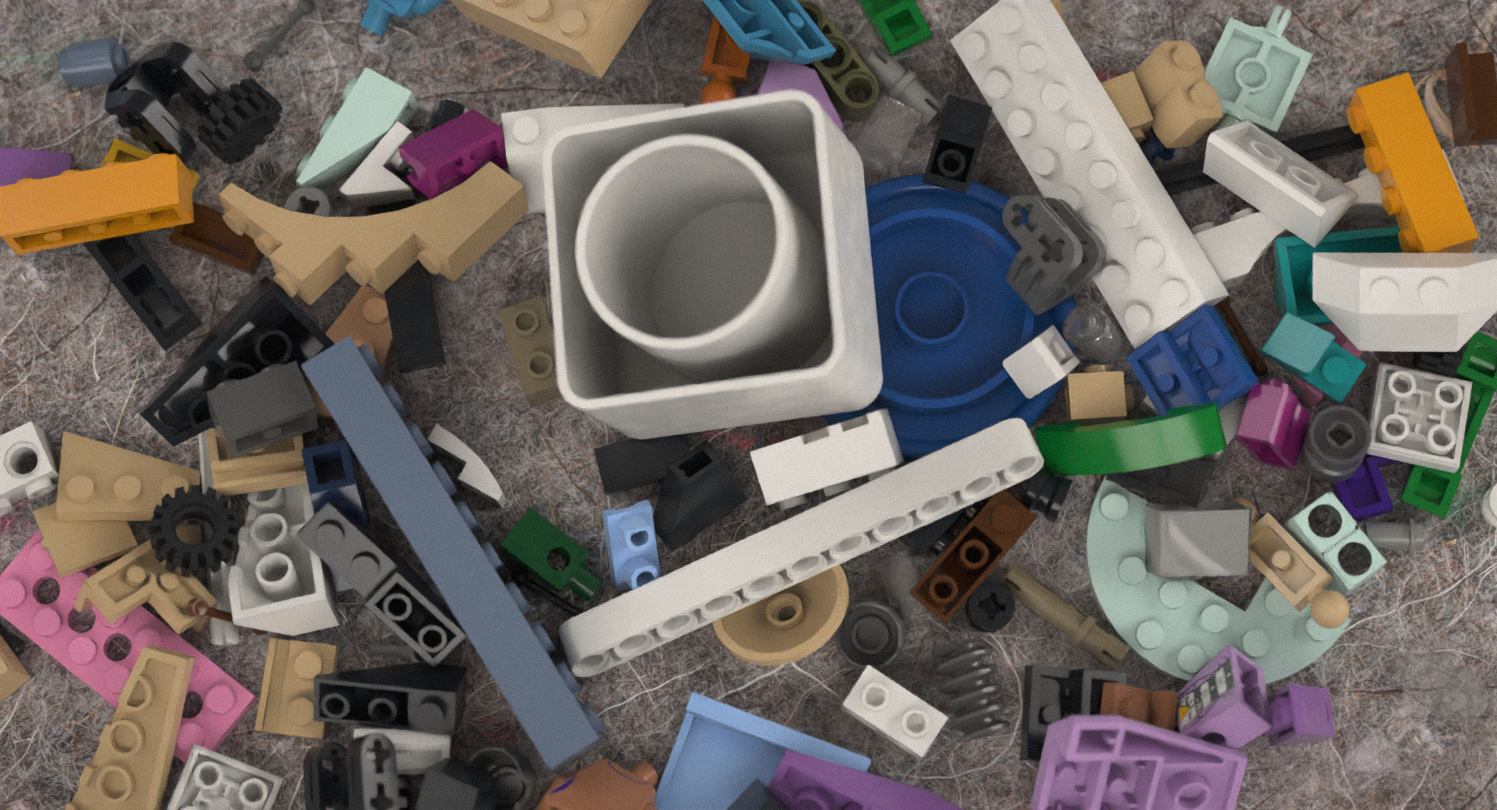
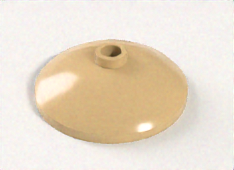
(764, 637)

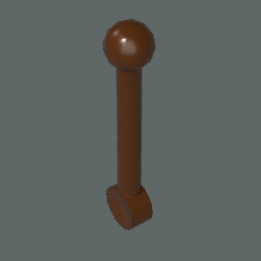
(1257, 362)
(200, 608)

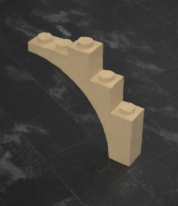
(379, 248)

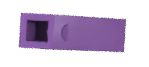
(1300, 715)

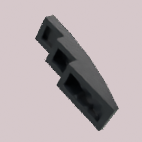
(145, 288)
(413, 312)

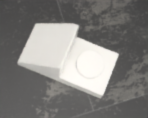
(374, 179)
(1041, 362)

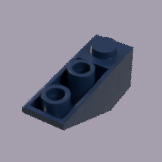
(336, 474)

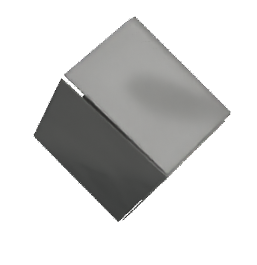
(1197, 540)

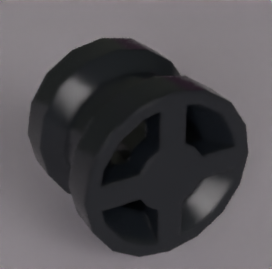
(1046, 494)
(980, 614)

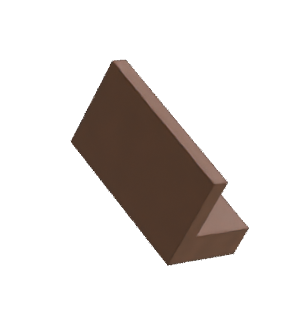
(1472, 96)

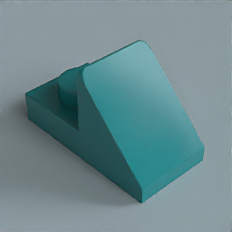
(1313, 357)

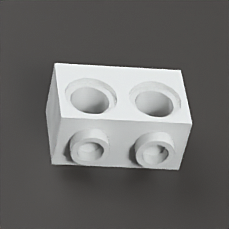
(13, 449)
(894, 713)

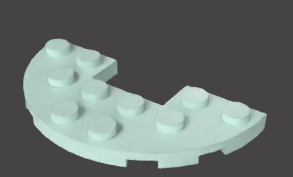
(1175, 620)

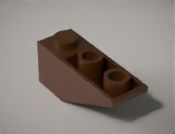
(972, 555)

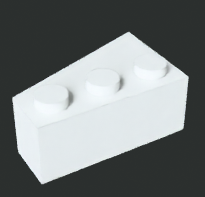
(827, 459)

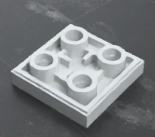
(1418, 417)
(222, 783)

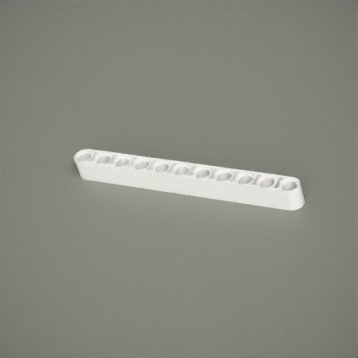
(800, 547)

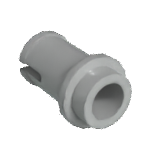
(1396, 535)

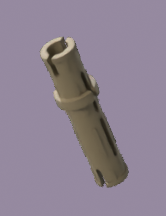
(1065, 617)

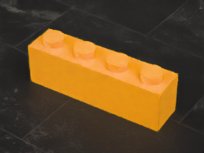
(1410, 168)
(96, 203)

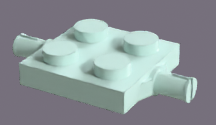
(1256, 72)

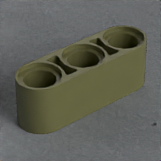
(846, 77)

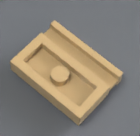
(260, 470)
(288, 687)

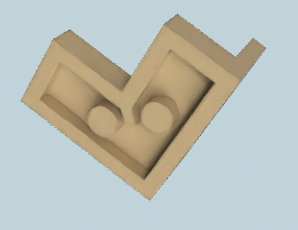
(140, 579)

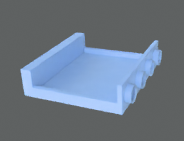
(727, 750)

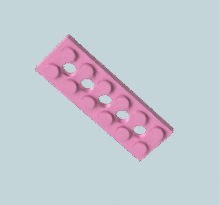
(87, 652)

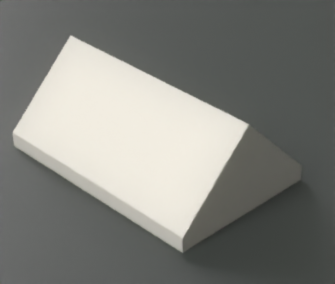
(1276, 181)

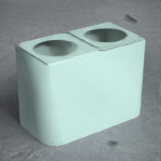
(1349, 532)

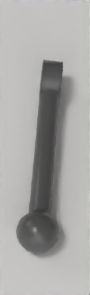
(254, 60)

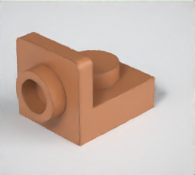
(1141, 705)

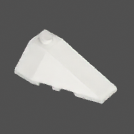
(530, 130)
(276, 576)

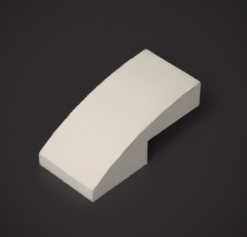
(475, 473)

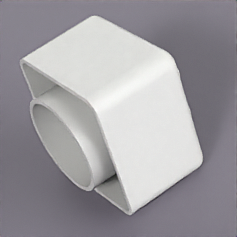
(711, 267)

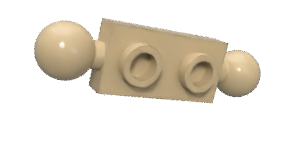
(1293, 570)

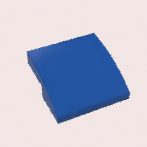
(1192, 364)

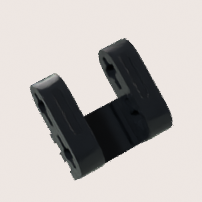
(147, 87)
(354, 778)

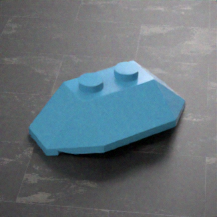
(772, 30)

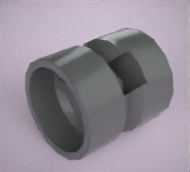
(1329, 453)

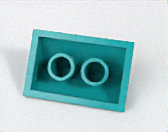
(1295, 266)

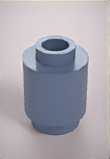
(93, 62)

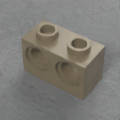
(532, 349)

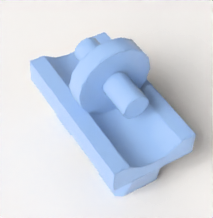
(631, 546)

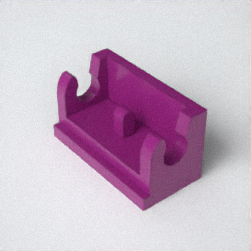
(453, 152)

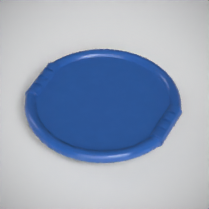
(948, 314)

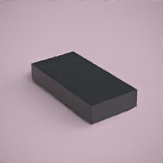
(638, 461)

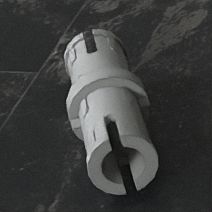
(903, 85)

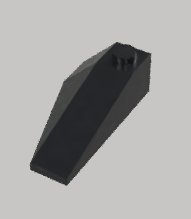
(254, 334)

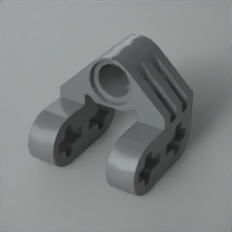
(1051, 255)

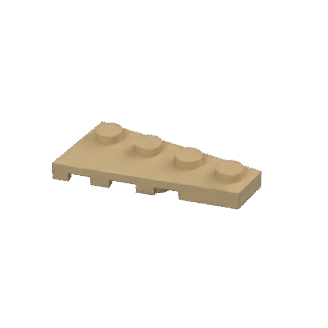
(140, 739)

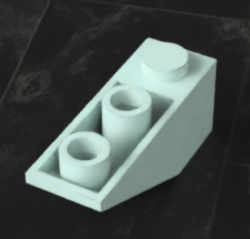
(368, 113)

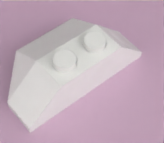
(1406, 298)

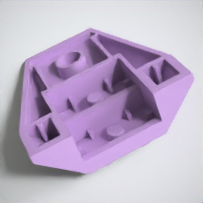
(1133, 767)

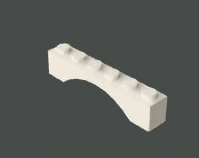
(1240, 243)

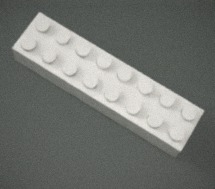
(1090, 159)

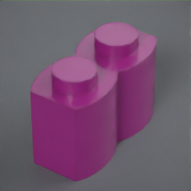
(1273, 424)

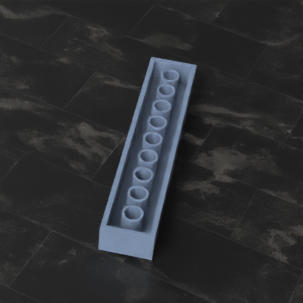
(452, 555)

